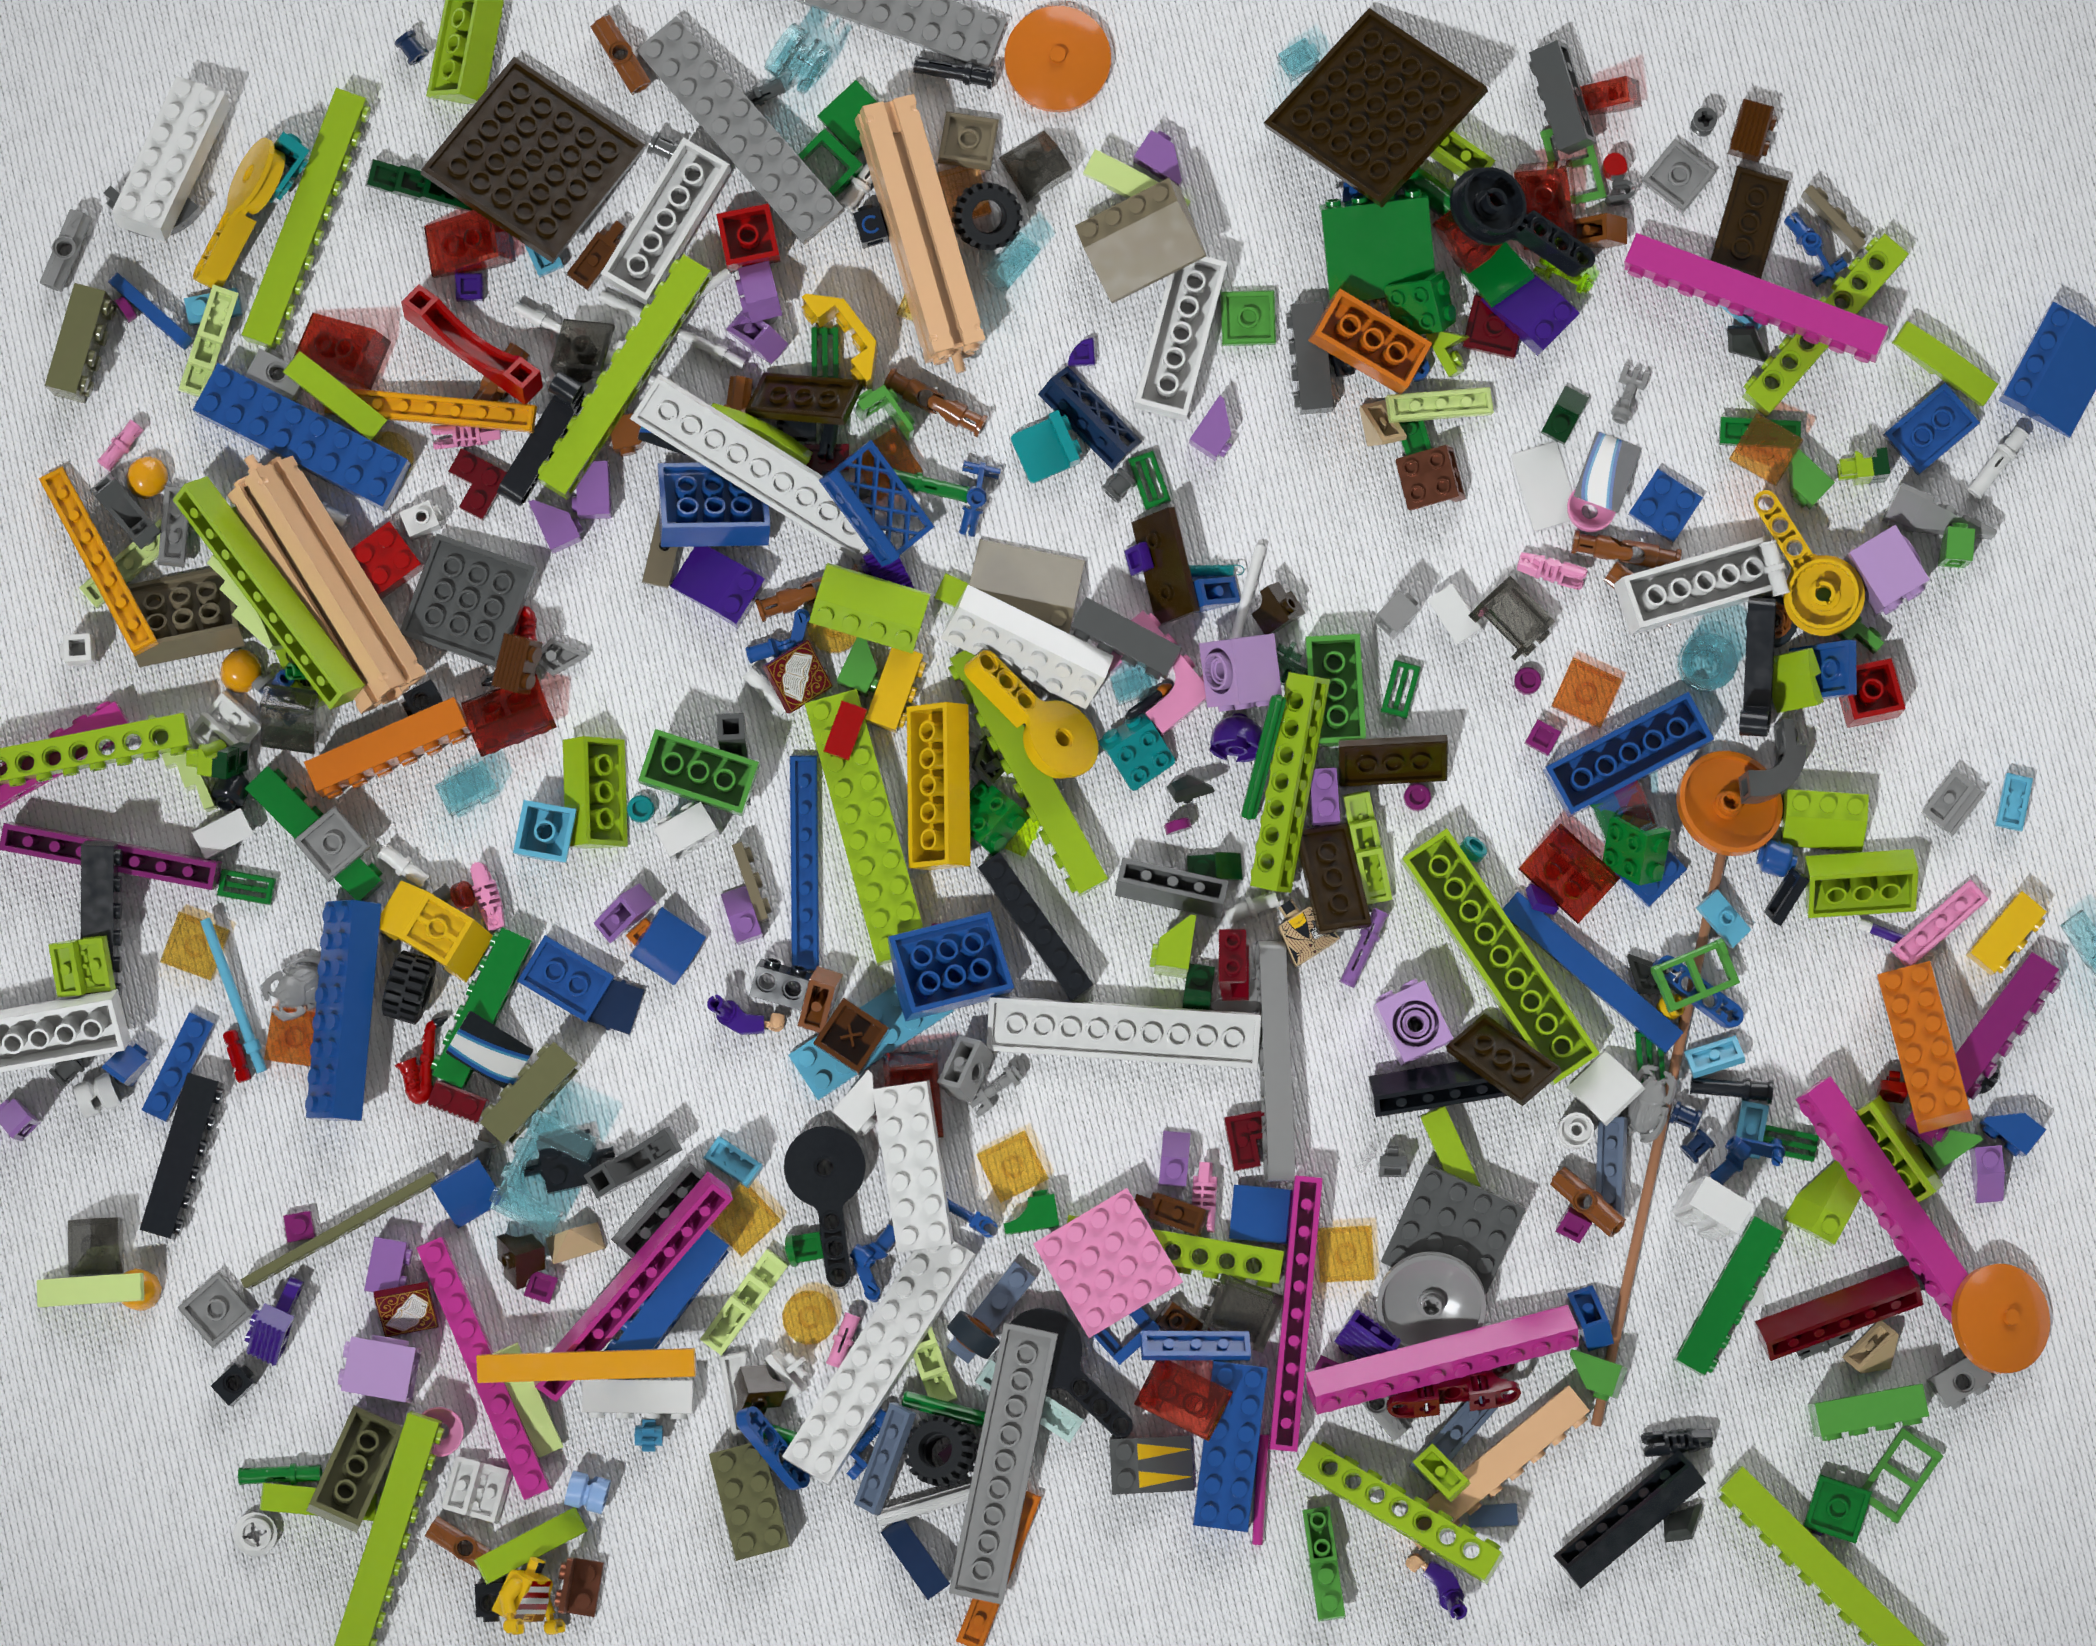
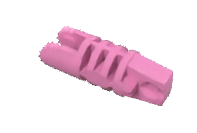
(463, 436)
(1552, 570)
(487, 897)
(1205, 1192)

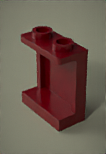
(1233, 965)

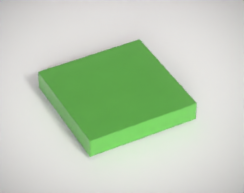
(1248, 318)

